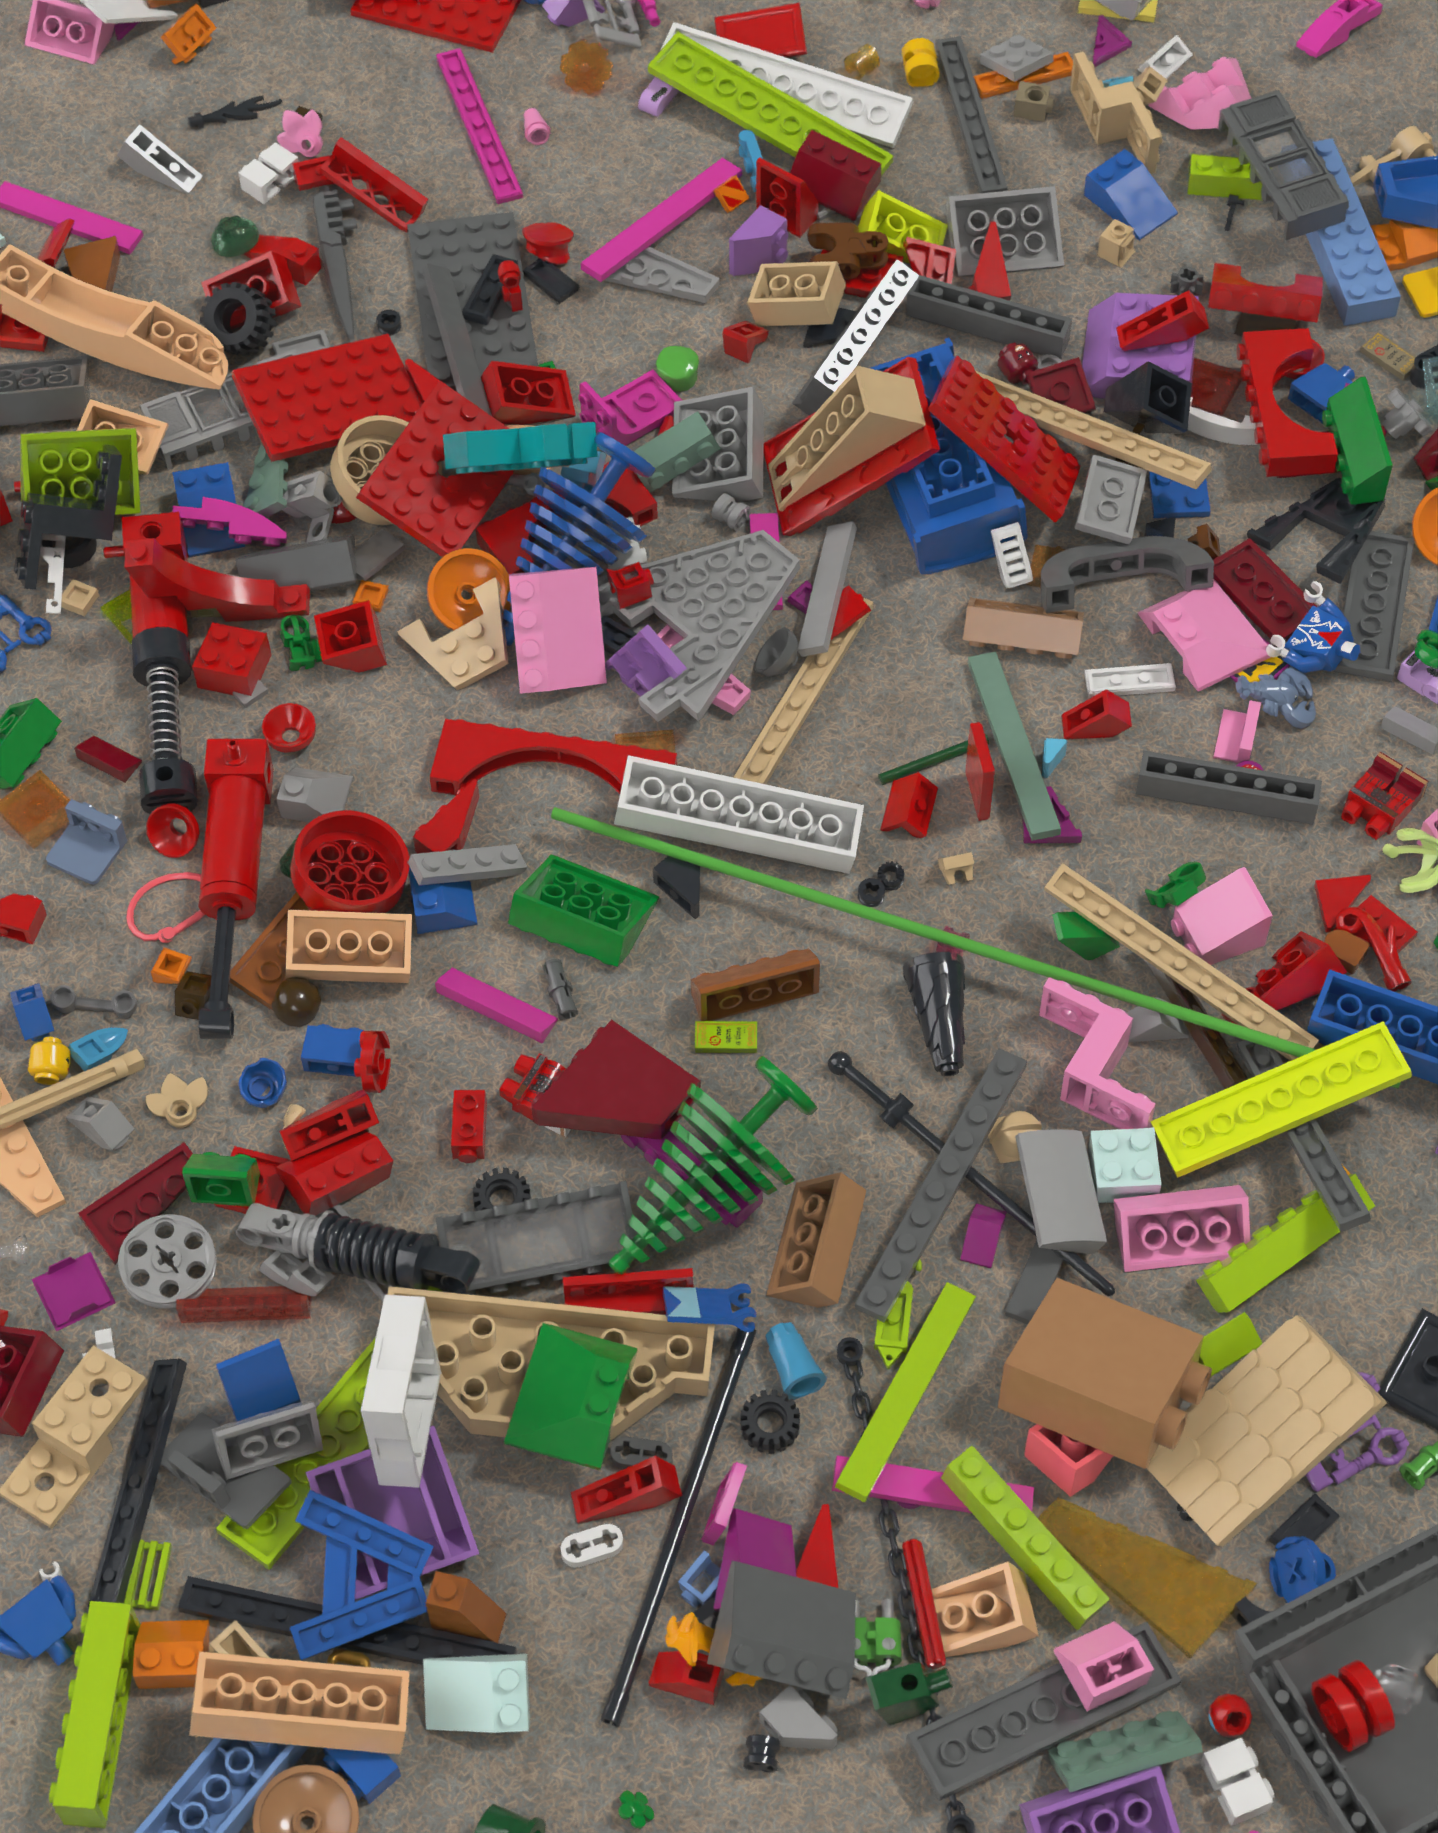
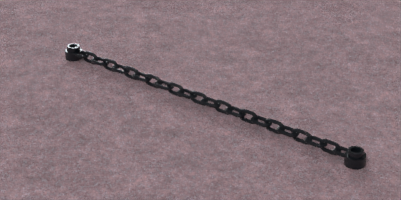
(855, 1345)

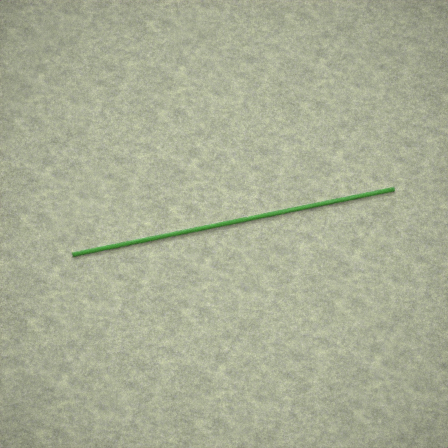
(934, 934)

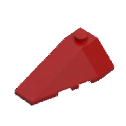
(1297, 974)

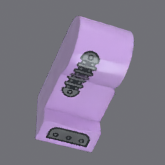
(656, 97)
(1419, 677)

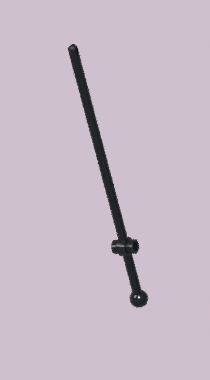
(897, 1112)

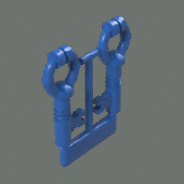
(25, 622)

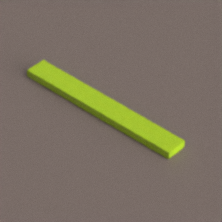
(905, 1392)

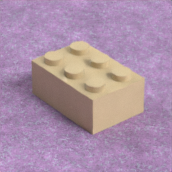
(796, 293)

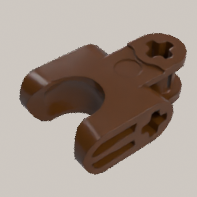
(848, 247)

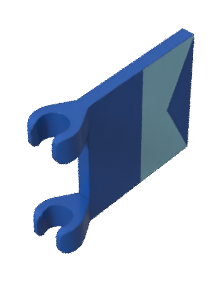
(709, 1306)

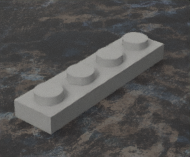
(467, 864)

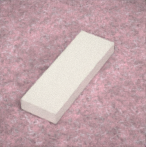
(1131, 679)

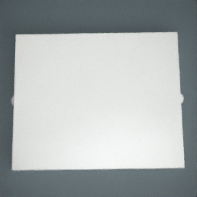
(128, 11)

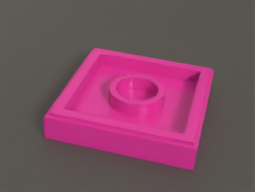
(723, 1503)

